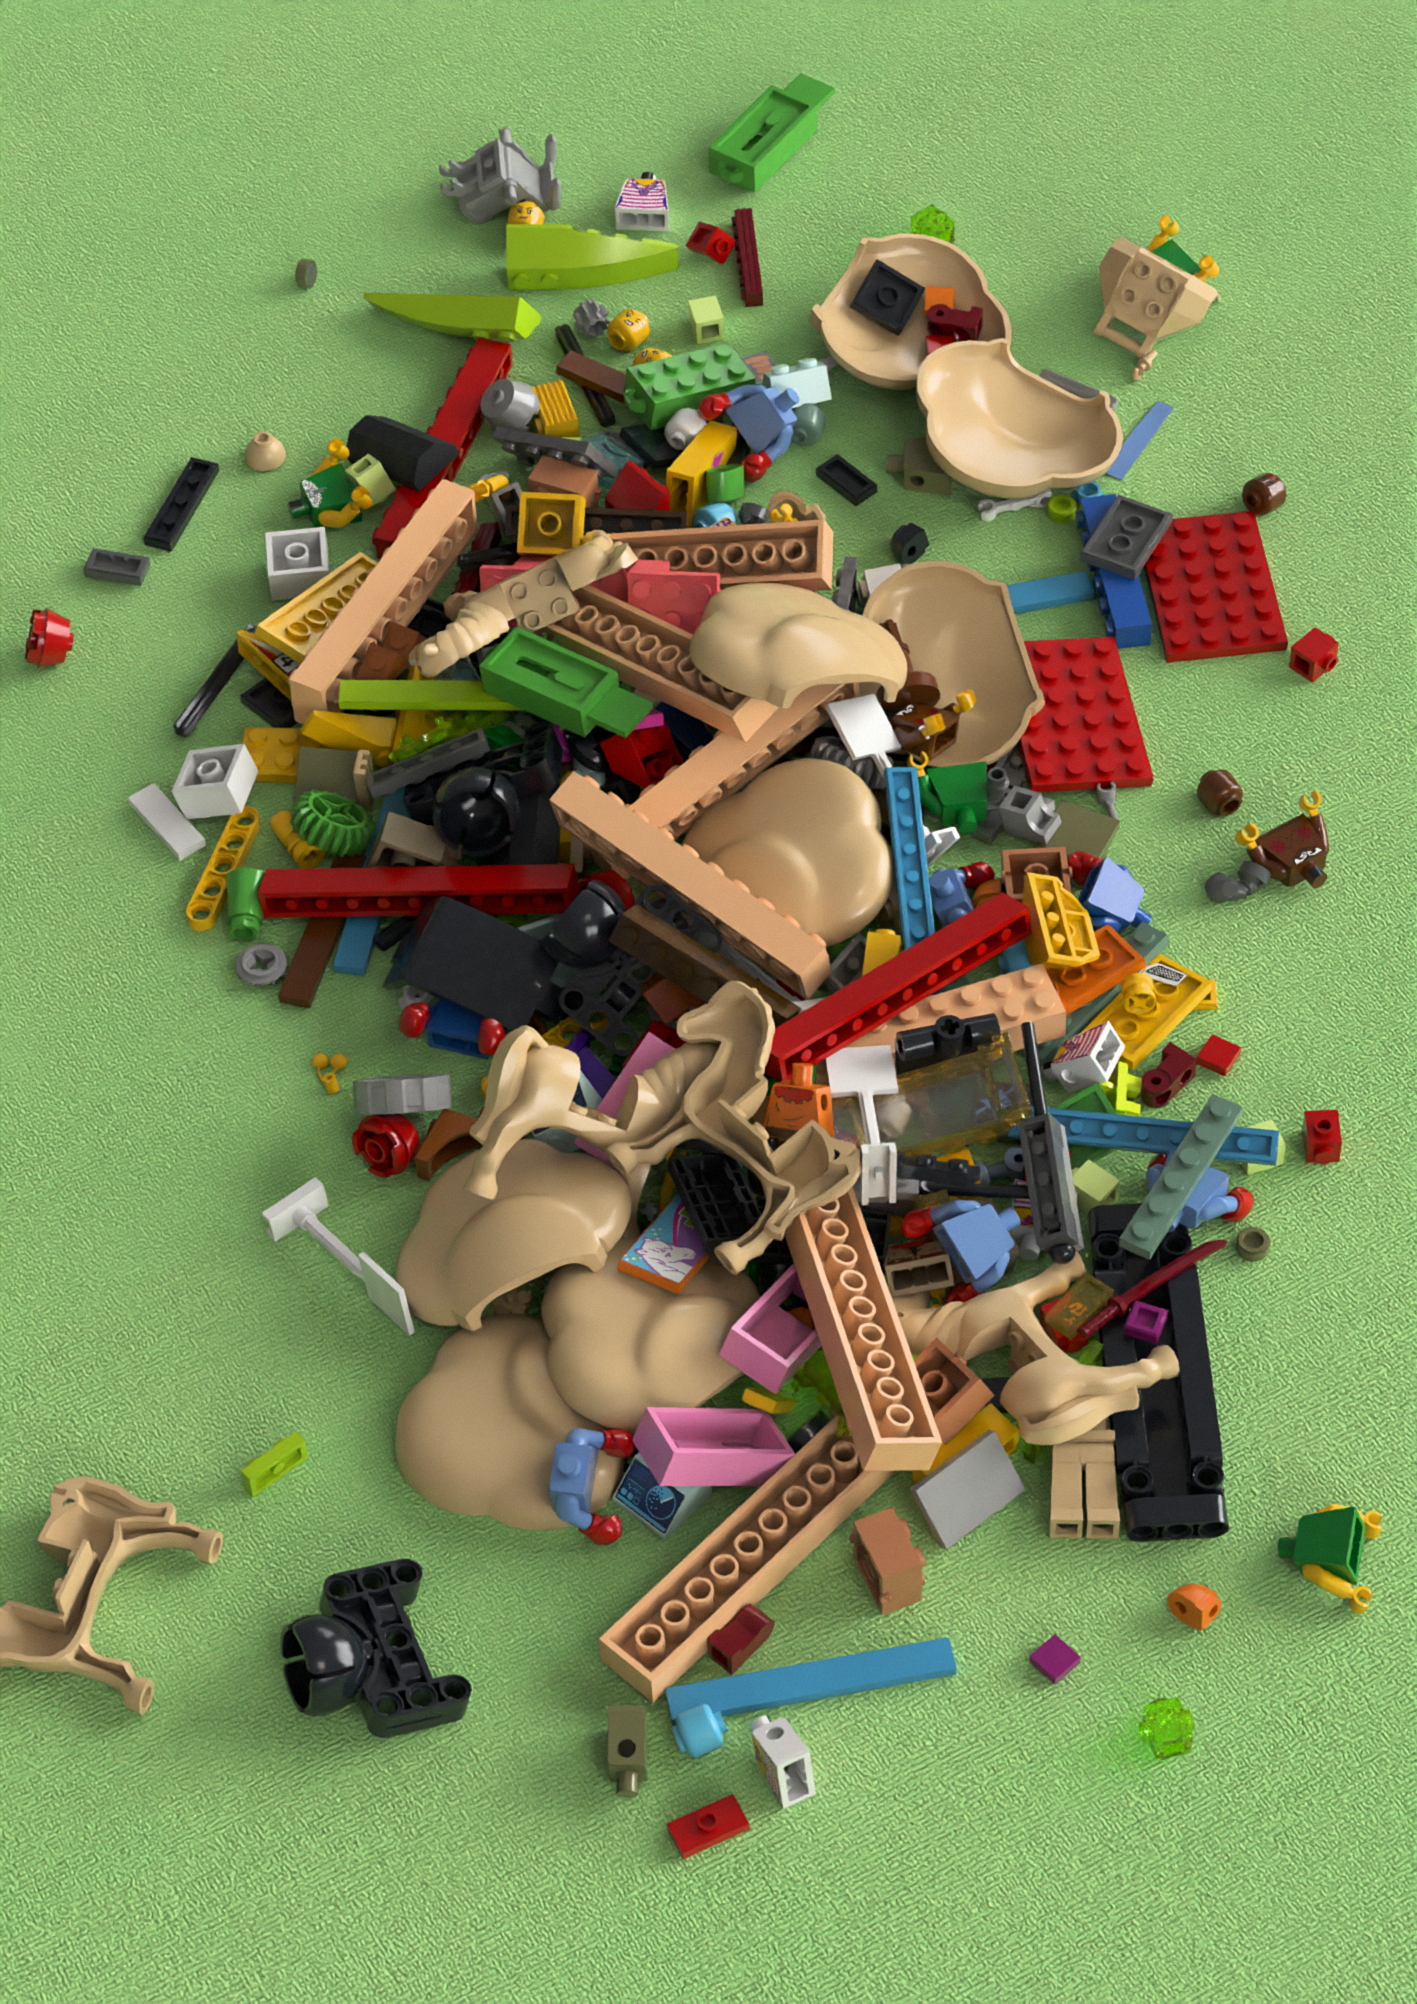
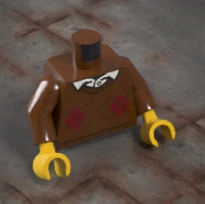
(928, 727)
(1294, 849)

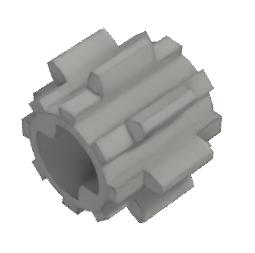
(591, 318)

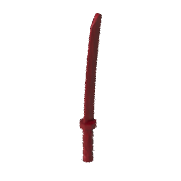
(1118, 1305)

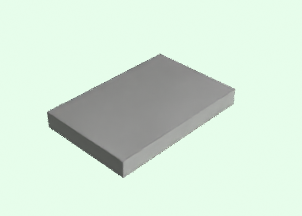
(967, 1489)

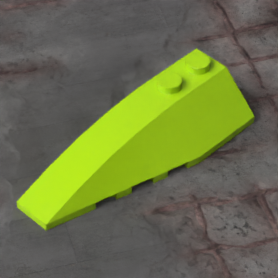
(574, 259)
(461, 315)

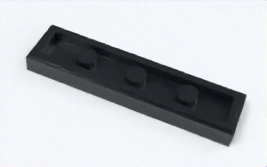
(181, 504)

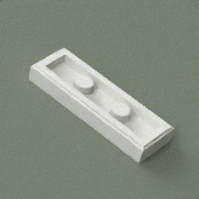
(167, 821)

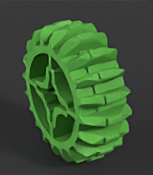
(332, 822)

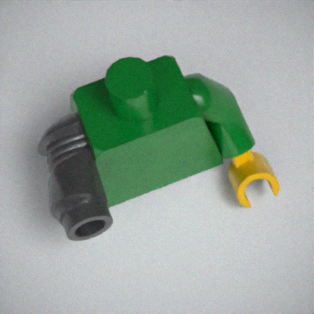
(960, 792)

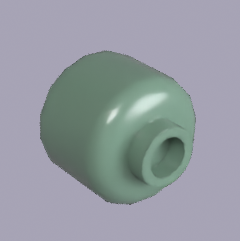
(809, 424)

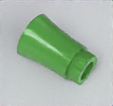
(244, 907)

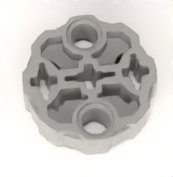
(402, 1094)

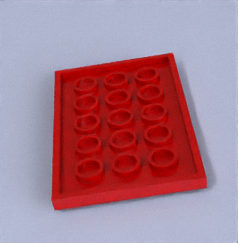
(1214, 589)
(1088, 720)

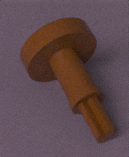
(919, 685)

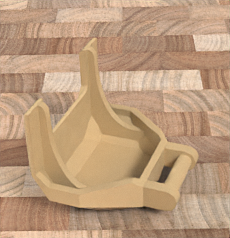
(1148, 296)

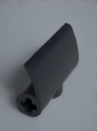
(943, 1041)

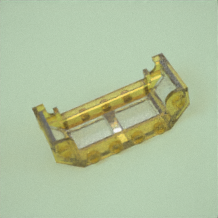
(944, 1104)

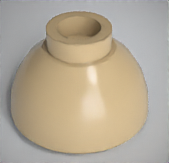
(264, 452)

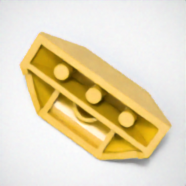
(1059, 925)

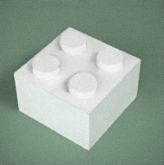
(295, 561)
(215, 781)

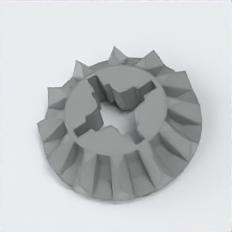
(267, 955)

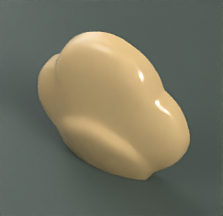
(876, 353)
(1008, 427)
(786, 638)
(967, 640)
(805, 844)
(545, 1215)
(636, 1344)
(488, 1424)

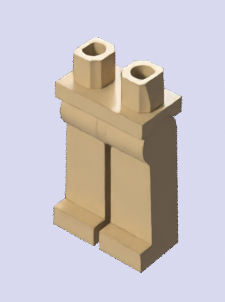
(1095, 1456)

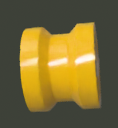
(1138, 993)

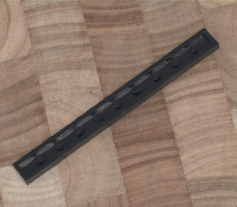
(921, 1168)

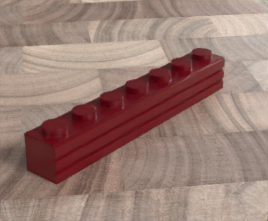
(747, 257)
(487, 537)

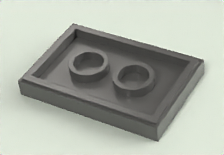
(1126, 537)

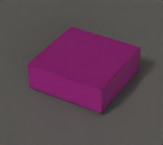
(1145, 1322)
(1054, 1659)

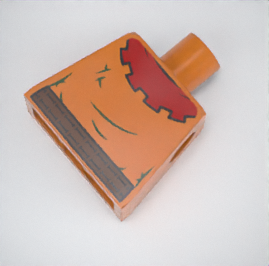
(797, 1103)

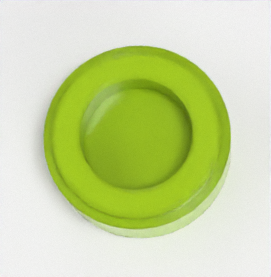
(1061, 508)

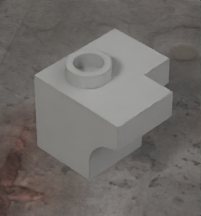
(1029, 815)

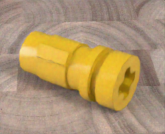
(304, 855)

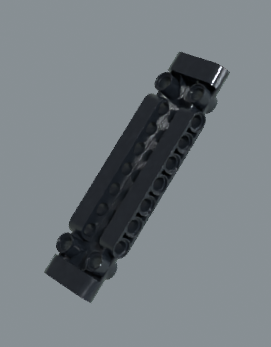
(1174, 1433)

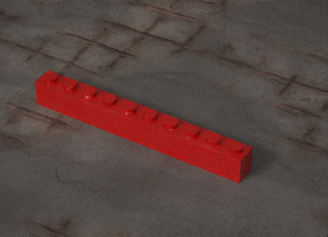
(456, 423)
(406, 890)
(898, 984)

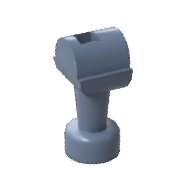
(1011, 1166)

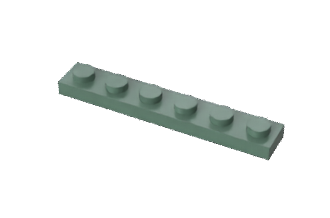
(1148, 943)
(1180, 1176)

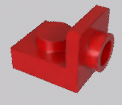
(711, 242)

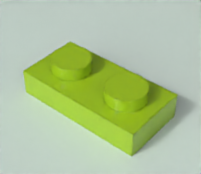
(274, 1464)

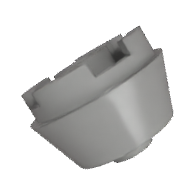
(509, 404)

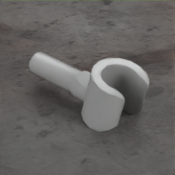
(1107, 798)

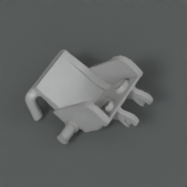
(502, 177)

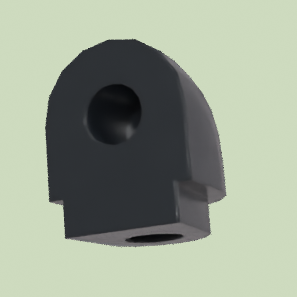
(908, 543)

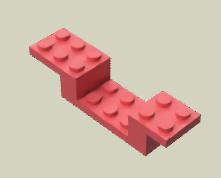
(646, 584)

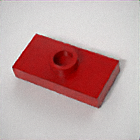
(708, 1826)

